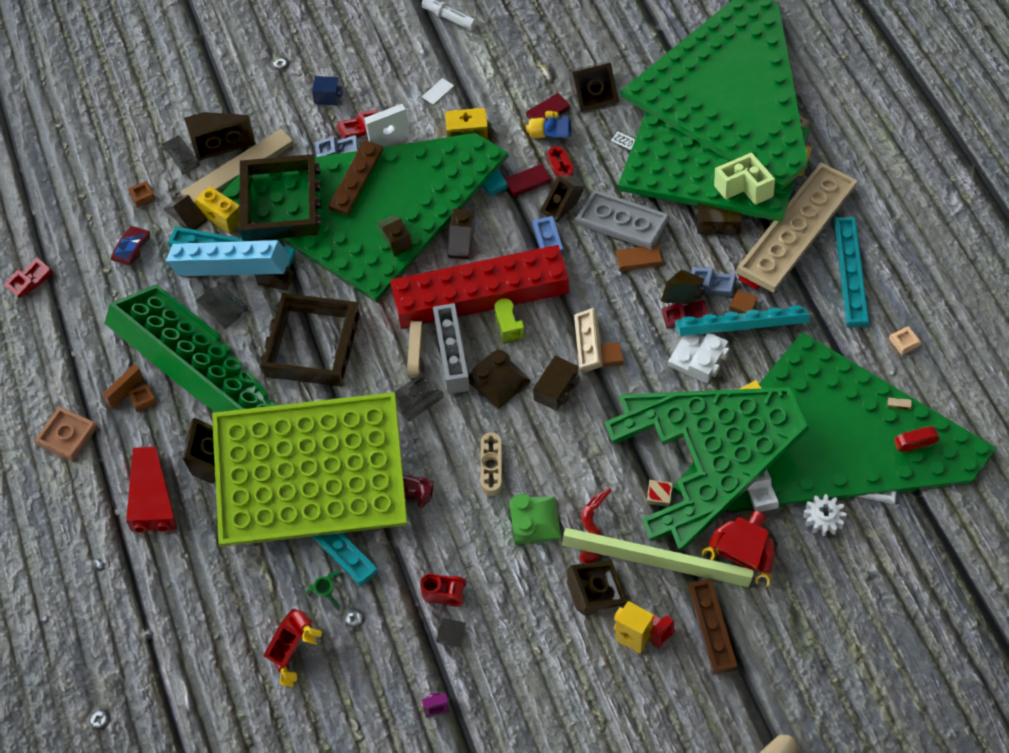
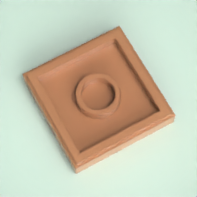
(65, 434)

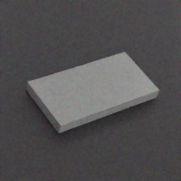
(622, 219)

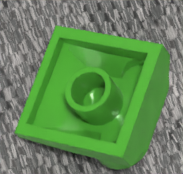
(534, 519)

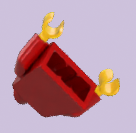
(745, 544)
(286, 640)

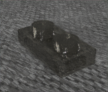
(180, 154)

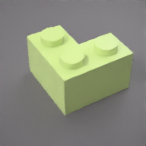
(747, 176)

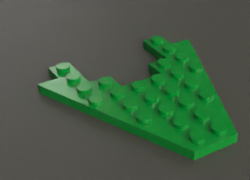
(730, 439)

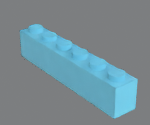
(228, 258)

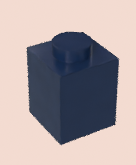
(327, 90)

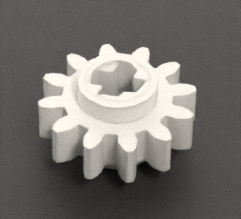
(816, 511)

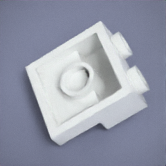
(699, 356)

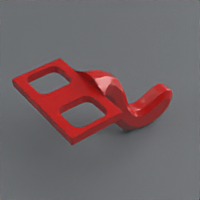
(590, 526)

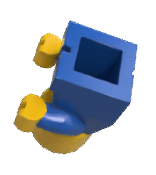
(552, 127)

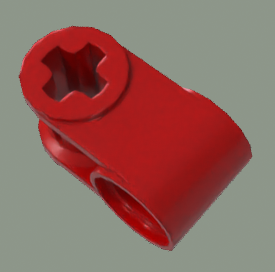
(444, 589)

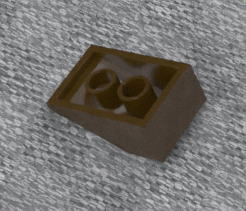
(218, 133)

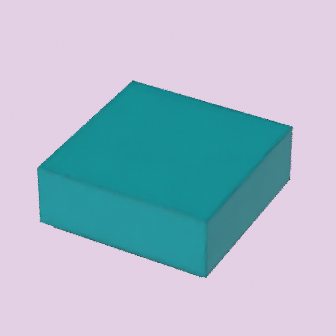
(495, 184)

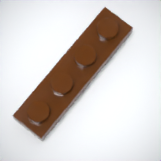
(355, 178)
(712, 626)

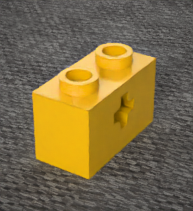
(466, 122)
(218, 209)
(633, 626)

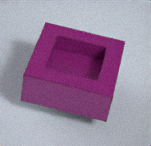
(435, 704)

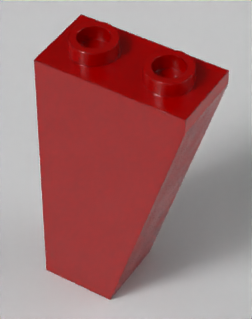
(148, 496)

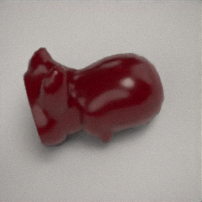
(418, 488)

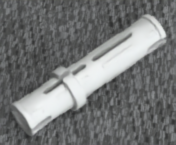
(442, 10)

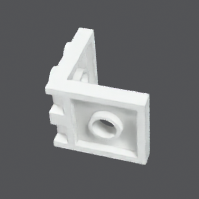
(398, 128)

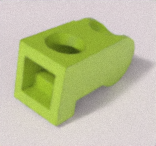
(508, 327)

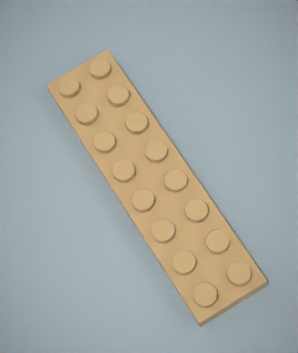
(803, 221)

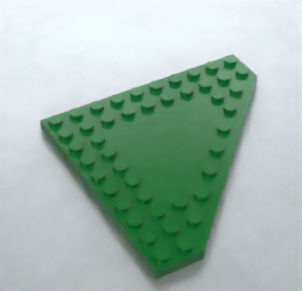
(731, 89)
(410, 180)
(854, 432)

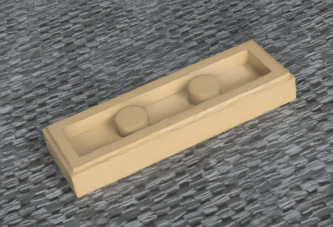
(588, 340)

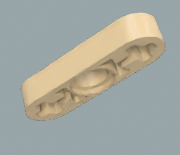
(415, 349)
(495, 472)

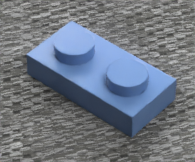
(546, 232)

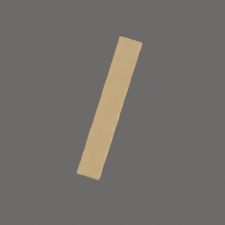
(227, 173)

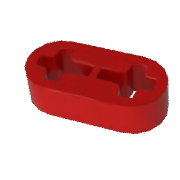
(563, 162)
(916, 439)

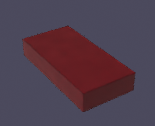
(555, 103)
(528, 180)

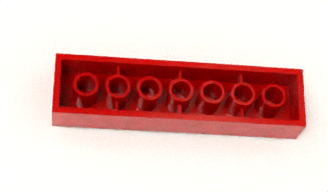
(481, 284)

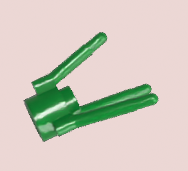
(324, 587)

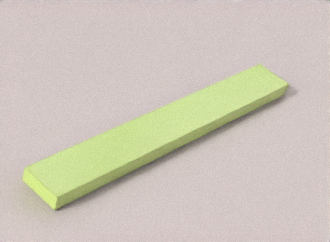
(657, 557)

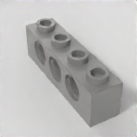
(451, 348)

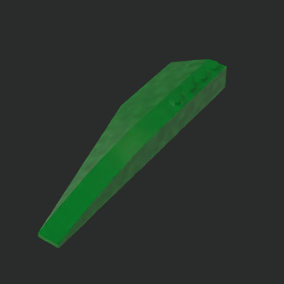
(185, 350)

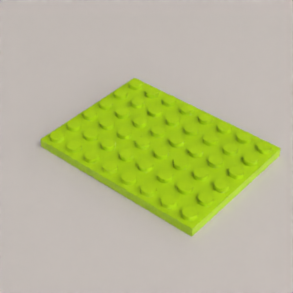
(308, 469)

